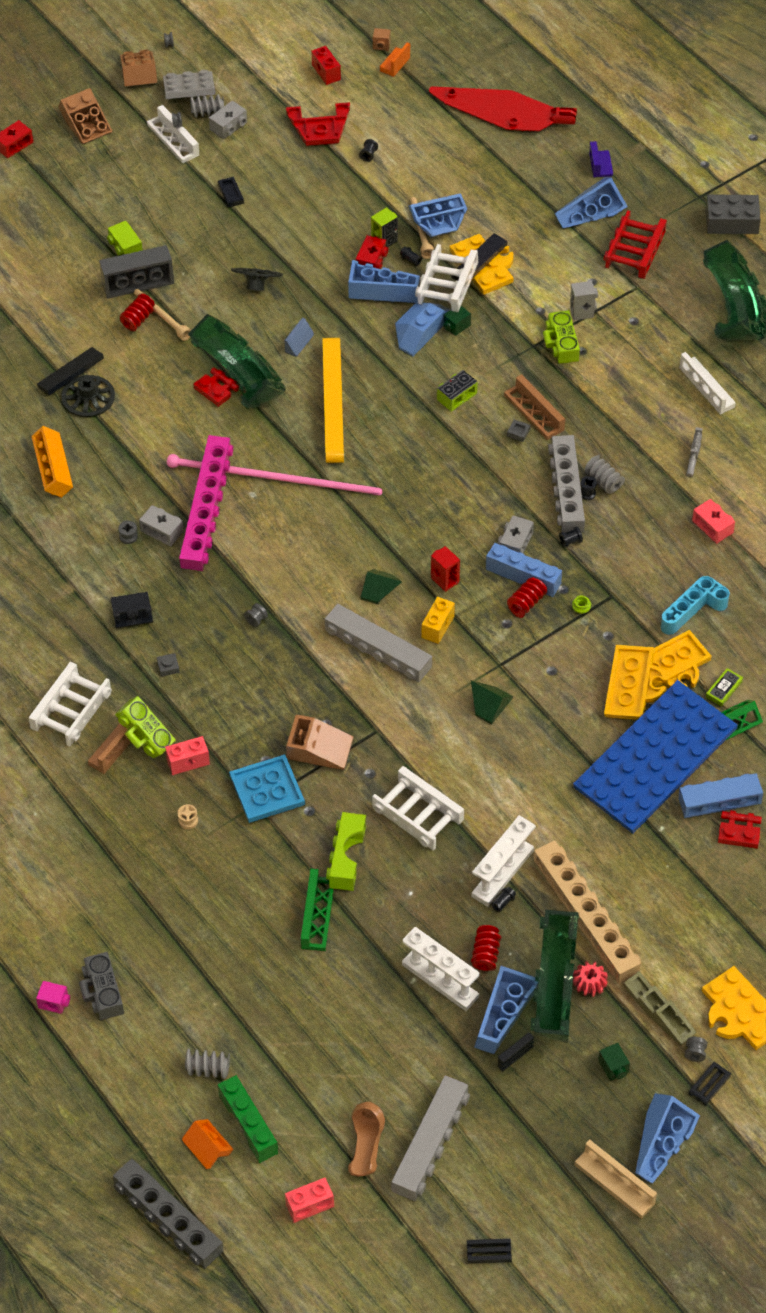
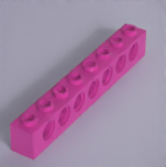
(215, 447)

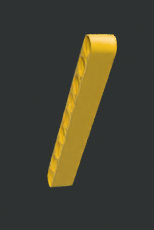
(333, 400)

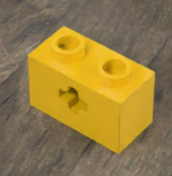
(438, 620)

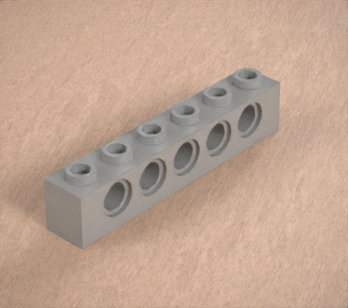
(567, 483)

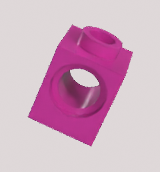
(52, 997)

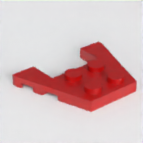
(320, 129)

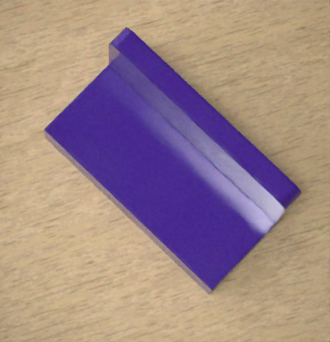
(600, 161)

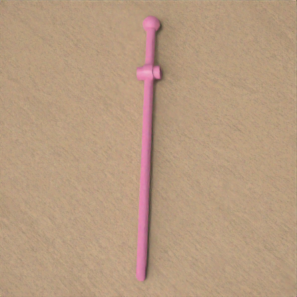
(174, 461)

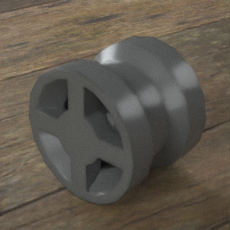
(131, 535)
(256, 614)
(696, 1049)

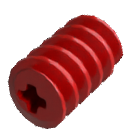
(137, 312)
(526, 597)
(486, 948)

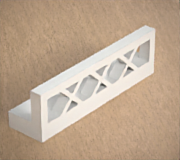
(178, 134)
(706, 384)

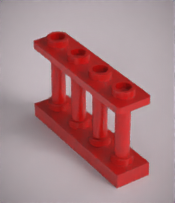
(648, 254)

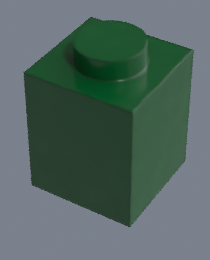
(457, 321)
(614, 1062)

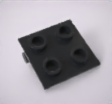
(131, 609)

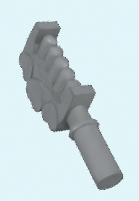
(695, 449)

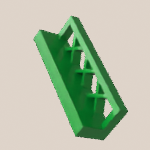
(741, 710)
(310, 908)

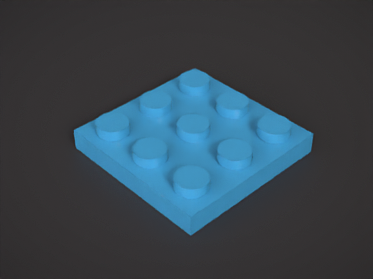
(267, 788)

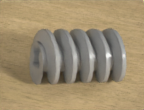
(206, 105)
(604, 475)
(207, 1064)

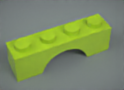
(344, 870)

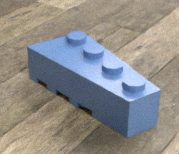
(382, 284)
(507, 1001)

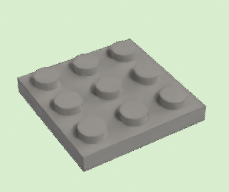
(189, 84)

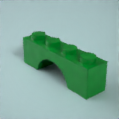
(253, 1125)

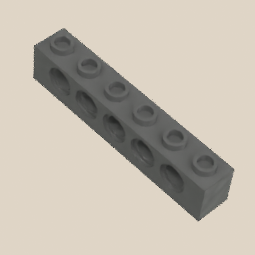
(134, 1174)

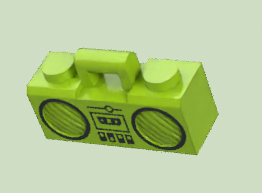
(565, 343)
(144, 728)

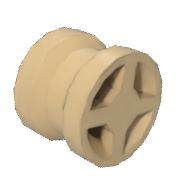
(185, 812)

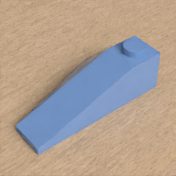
(593, 204)
(665, 1128)

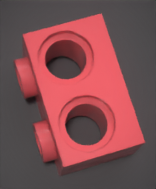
(309, 1200)

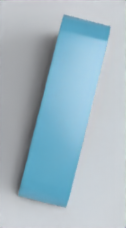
(702, 592)

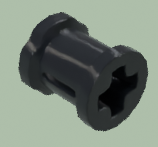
(367, 152)
(588, 488)
(570, 537)

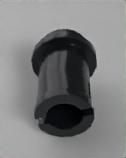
(407, 253)
(503, 899)

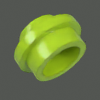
(581, 600)

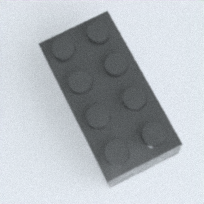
(136, 270)

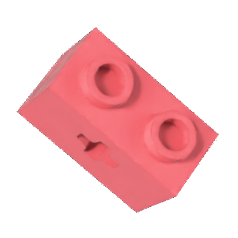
(713, 521)
(187, 755)

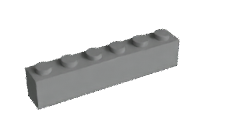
(378, 643)
(429, 1138)

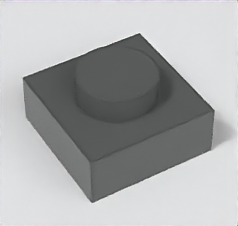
(518, 430)
(168, 664)

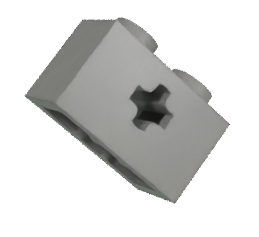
(228, 119)
(583, 300)
(161, 525)
(517, 534)

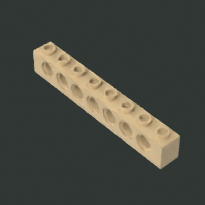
(620, 969)

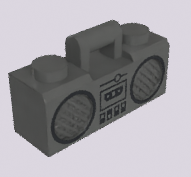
(106, 994)

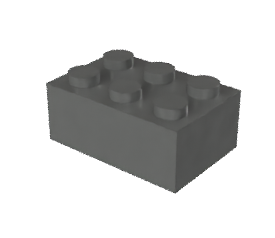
(732, 214)

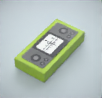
(724, 687)

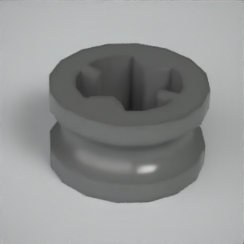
(168, 39)
(176, 119)

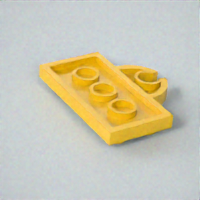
(495, 273)
(680, 659)
(633, 682)
(738, 1007)

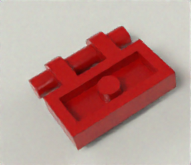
(212, 390)
(739, 834)

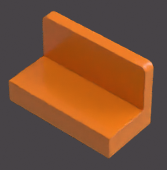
(396, 60)
(206, 1142)

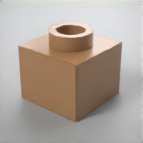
(381, 39)

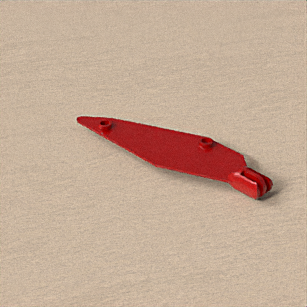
(504, 108)

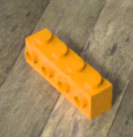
(52, 461)

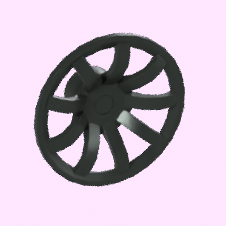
(255, 280)
(86, 391)

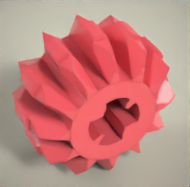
(590, 978)

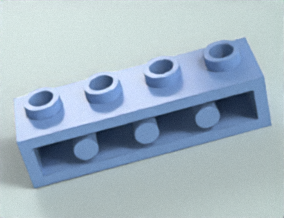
(520, 567)
(720, 795)

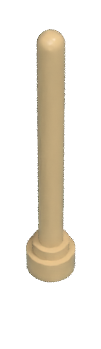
(426, 248)
(181, 330)

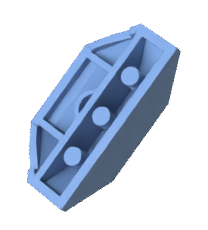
(439, 215)
(419, 326)

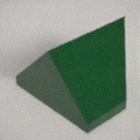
(378, 585)
(489, 701)

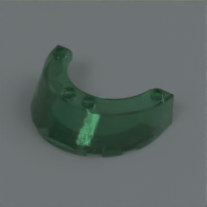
(742, 297)
(244, 364)
(555, 975)

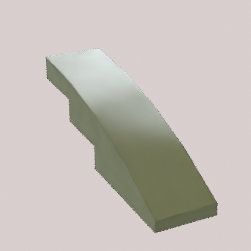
(659, 1009)

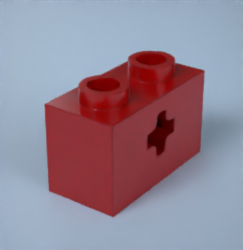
(326, 65)
(15, 138)
(372, 252)
(445, 568)

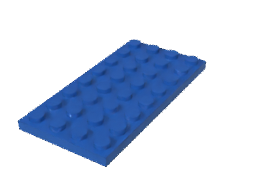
(655, 756)

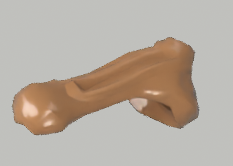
(368, 1125)

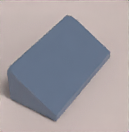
(298, 338)

